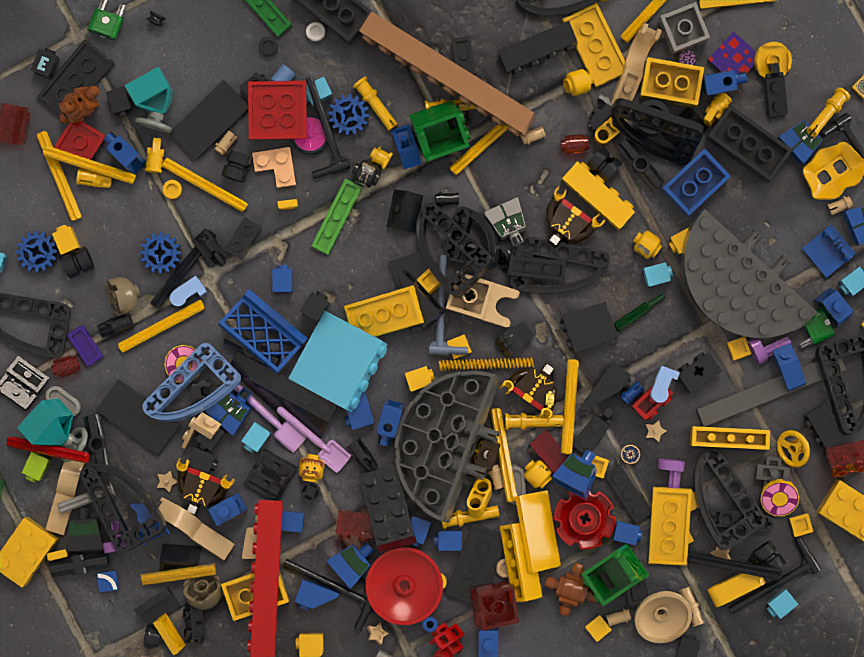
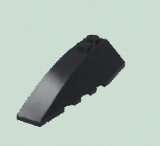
(280, 391)

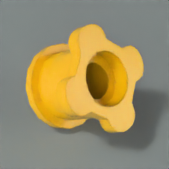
(380, 157)

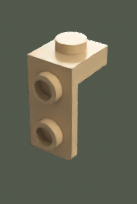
(203, 424)

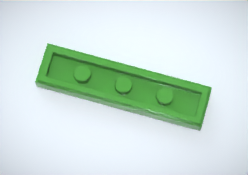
(336, 216)

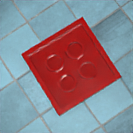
(277, 110)

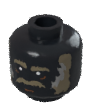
(366, 173)

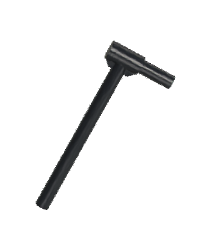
(842, 124)
(339, 163)
(809, 564)
(365, 605)

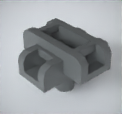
(774, 471)

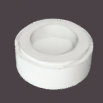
(315, 31)

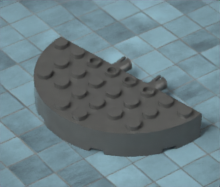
(735, 285)
(440, 438)

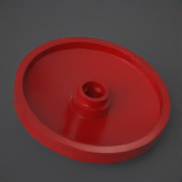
(404, 586)

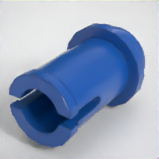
(628, 396)
(424, 624)

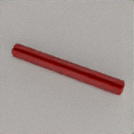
(50, 450)

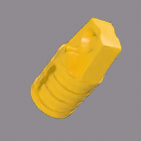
(716, 108)
(154, 157)
(93, 179)

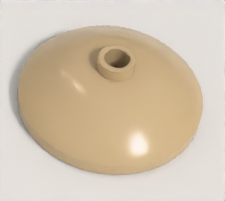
(666, 624)

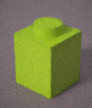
(36, 467)

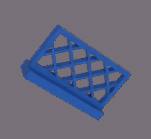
(275, 323)

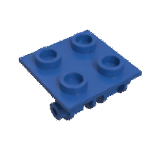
(828, 251)

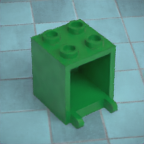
(434, 133)
(622, 569)

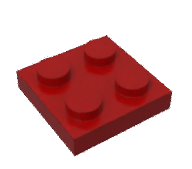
(80, 140)

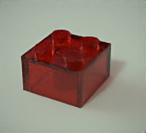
(494, 605)

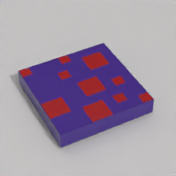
(733, 54)

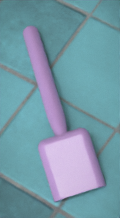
(286, 433)
(331, 453)

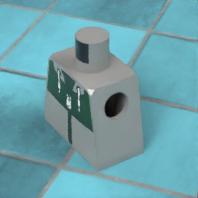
(507, 221)

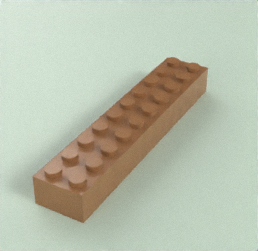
(448, 74)

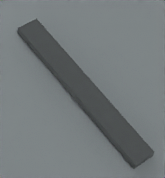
(759, 394)

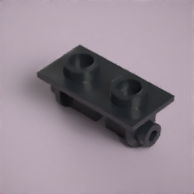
(210, 249)
(193, 630)

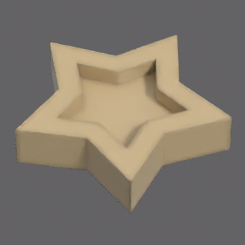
(655, 431)
(166, 481)
(721, 553)
(376, 633)

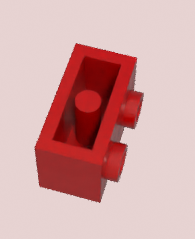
(646, 407)

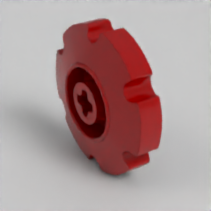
(590, 533)

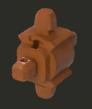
(79, 104)
(570, 589)

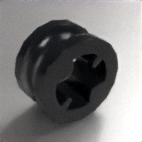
(156, 18)

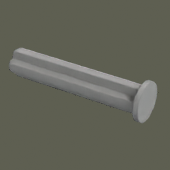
(81, 500)

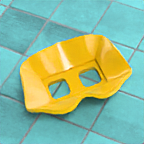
(824, 160)

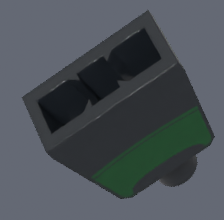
(84, 532)

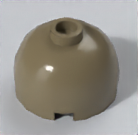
(121, 294)
(203, 591)

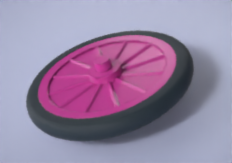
(315, 139)

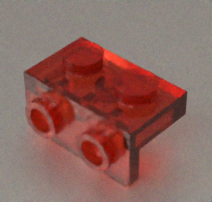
(13, 123)
(846, 458)
(354, 524)

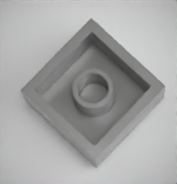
(684, 28)

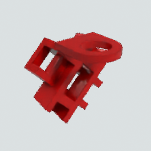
(445, 649)

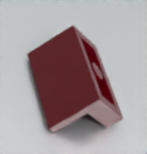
(548, 450)

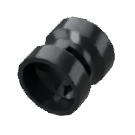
(310, 491)

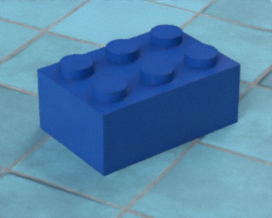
(695, 183)

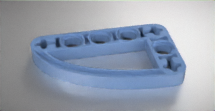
(189, 376)

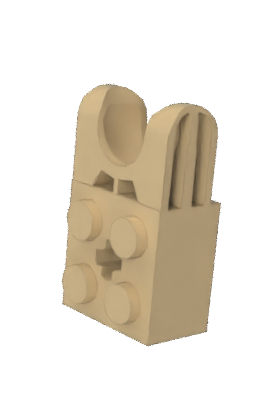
(485, 301)

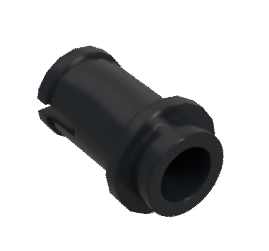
(446, 198)

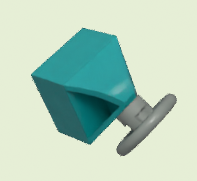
(153, 95)
(50, 425)

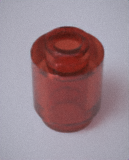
(575, 143)
(65, 366)

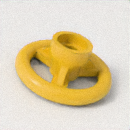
(794, 447)

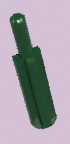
(637, 313)

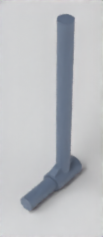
(439, 347)

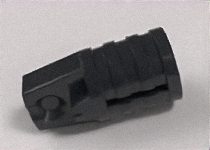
(115, 325)
(362, 455)

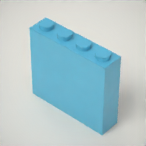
(338, 361)

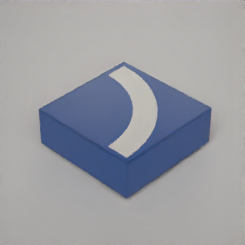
(107, 581)

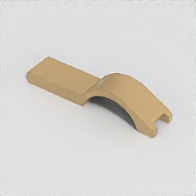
(635, 63)
(65, 490)
(195, 529)

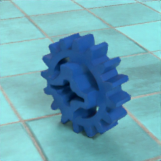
(359, 120)
(160, 242)
(40, 243)

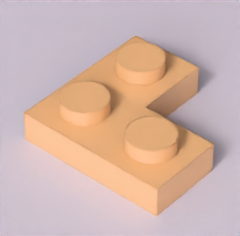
(279, 161)

